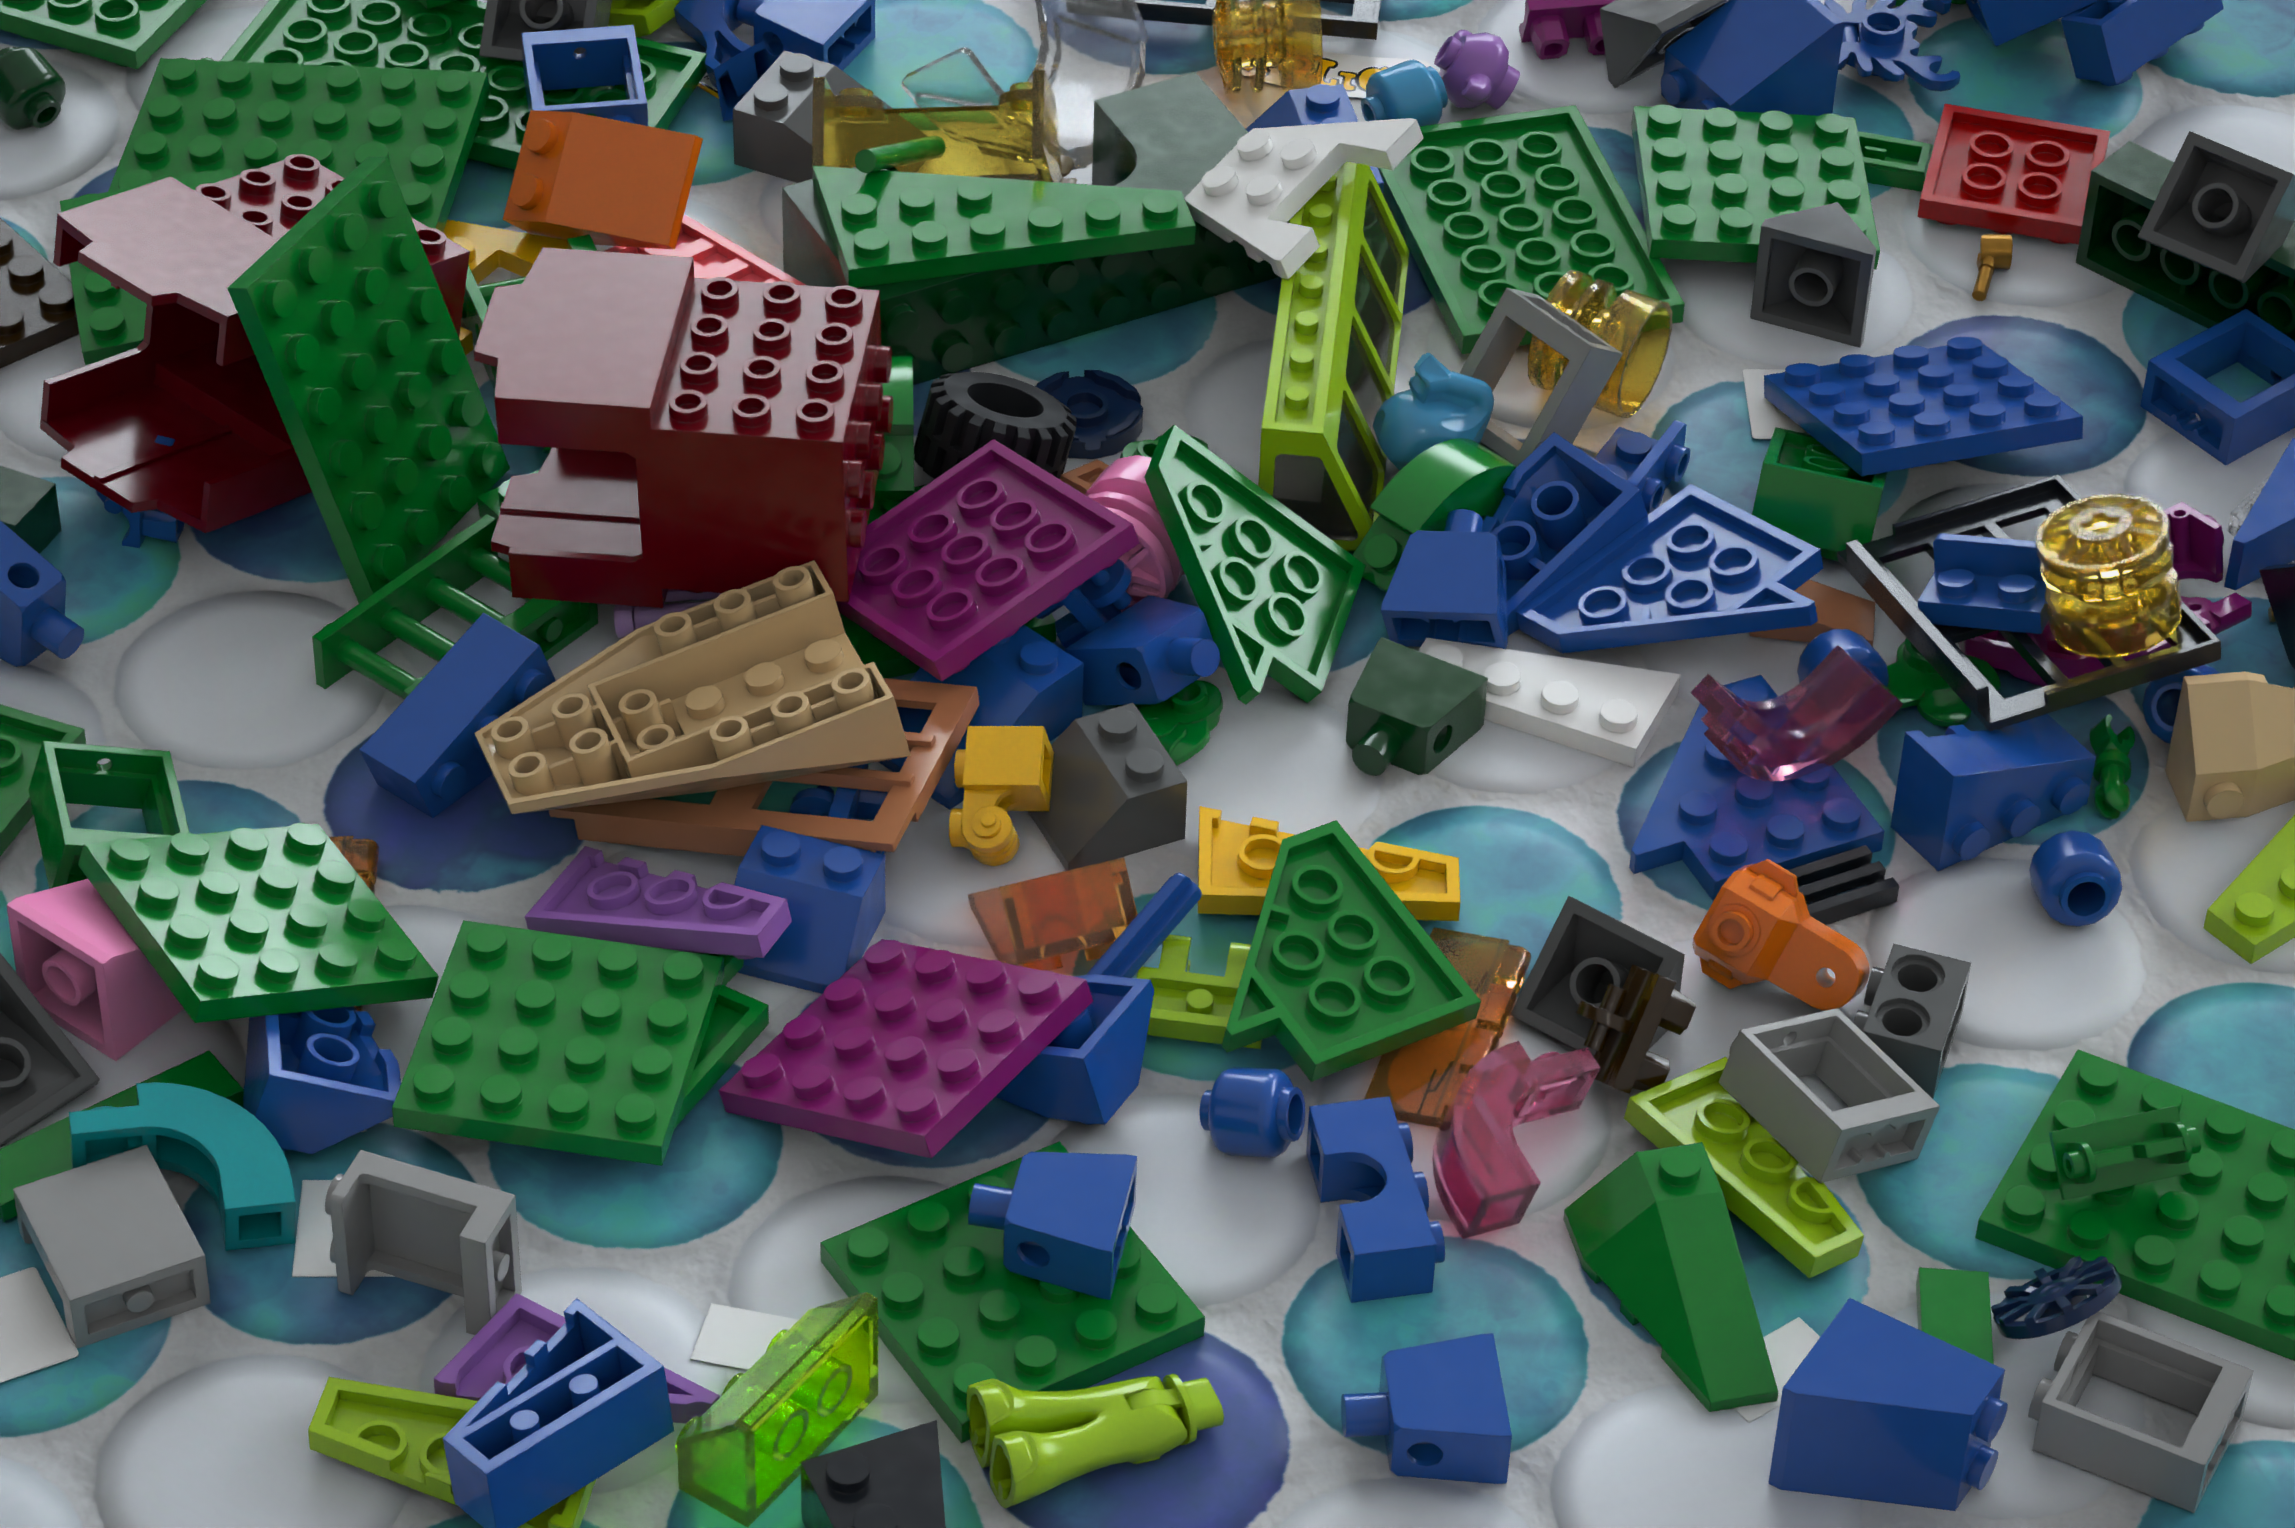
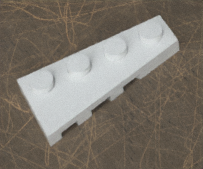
(1568, 700)

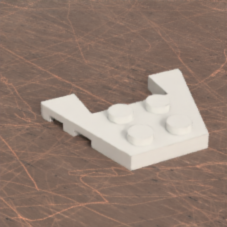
(1278, 172)

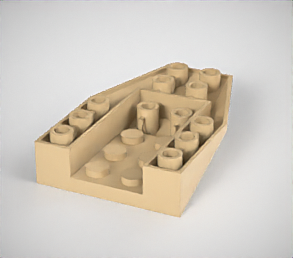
(701, 704)

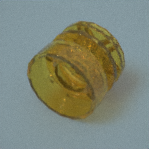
(1268, 35)
(1630, 323)
(2109, 575)

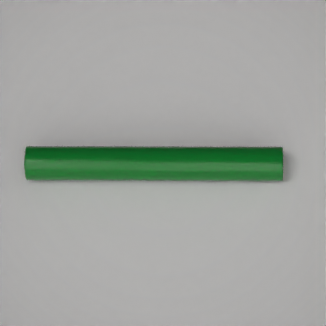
(900, 154)

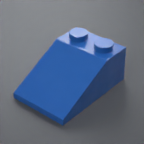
(1017, 684)

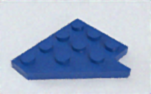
(1729, 820)

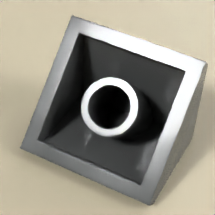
(1642, 30)
(1814, 274)
(1579, 963)

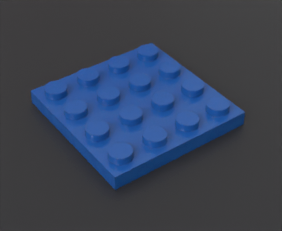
(1921, 406)

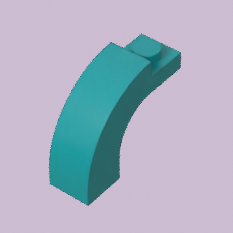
(208, 1142)

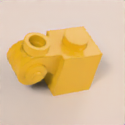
(999, 774)

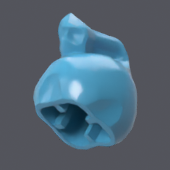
(1434, 410)

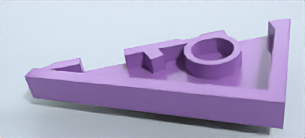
(499, 1350)

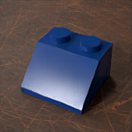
(832, 902)

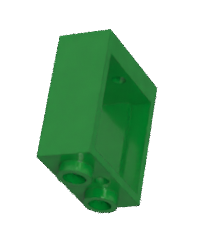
(72, 776)

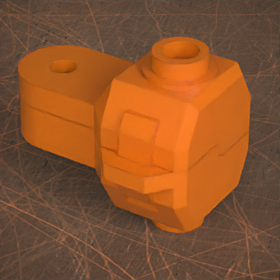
(1765, 932)

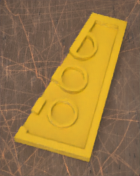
(1240, 860)

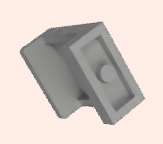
(425, 1232)
(114, 1245)

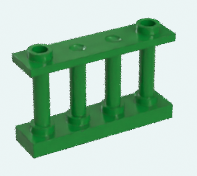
(423, 589)

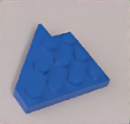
(1679, 576)

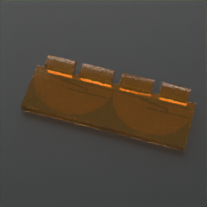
(1429, 1072)

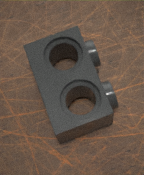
(1915, 1011)

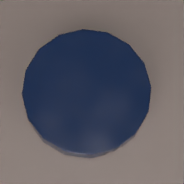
(1105, 411)

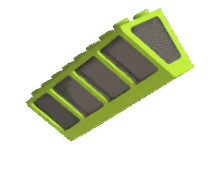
(1335, 360)

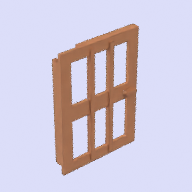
(732, 816)

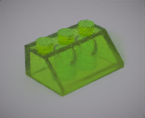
(782, 1409)

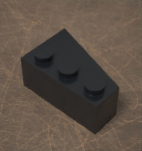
(877, 1483)

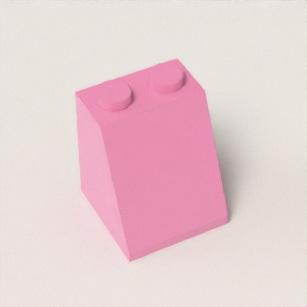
(87, 968)

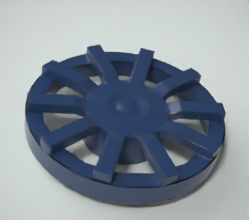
(2057, 1298)

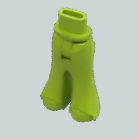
(1056, 1436)

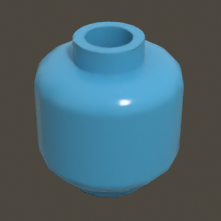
(1404, 93)

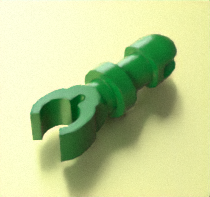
(2111, 767)

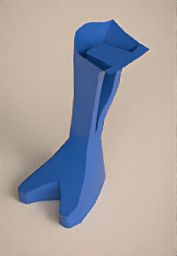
(729, 61)

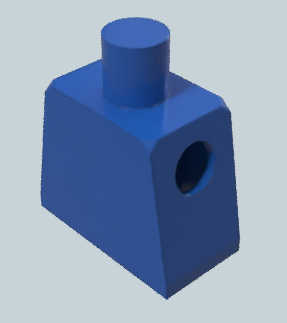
(818, 28)
(1449, 586)
(32, 605)
(1164, 652)
(1063, 1218)
(1438, 1411)

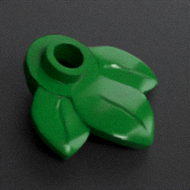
(1920, 685)
(1185, 719)

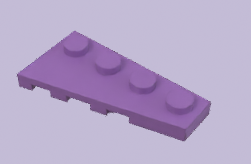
(658, 911)

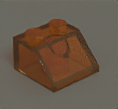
(1056, 914)

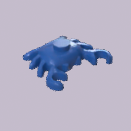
(1883, 42)

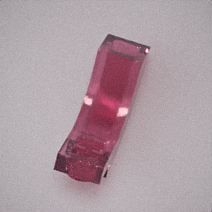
(1802, 729)
(1475, 1153)

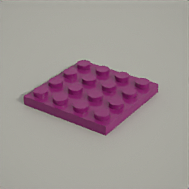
(978, 558)
(906, 1047)

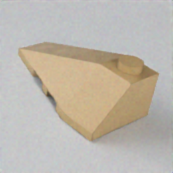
(2232, 746)

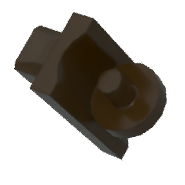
(1627, 1025)

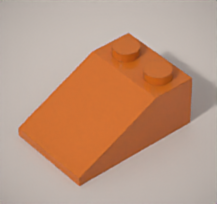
(602, 180)

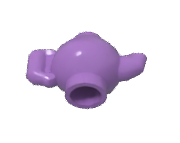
(1476, 70)

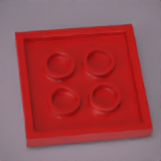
(2011, 173)

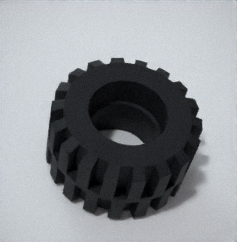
(977, 407)

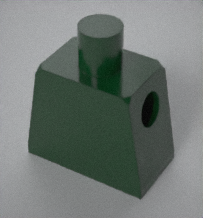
(1411, 710)

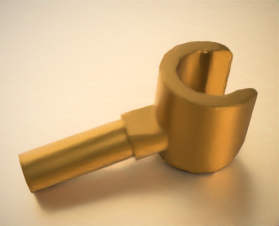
(1994, 253)

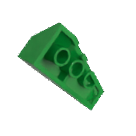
(1673, 1261)

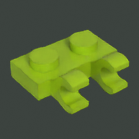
(1193, 1003)

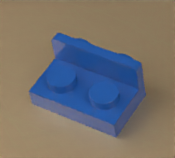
(1647, 461)
(1985, 584)

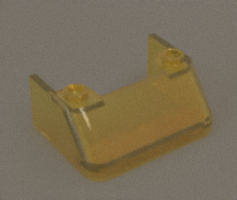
(989, 141)

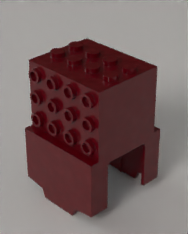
(195, 365)
(686, 427)

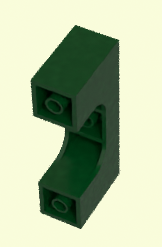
(1141, 139)

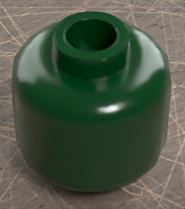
(28, 89)

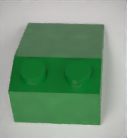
(1816, 494)

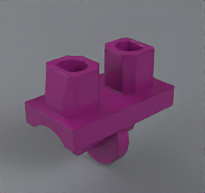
(1554, 22)

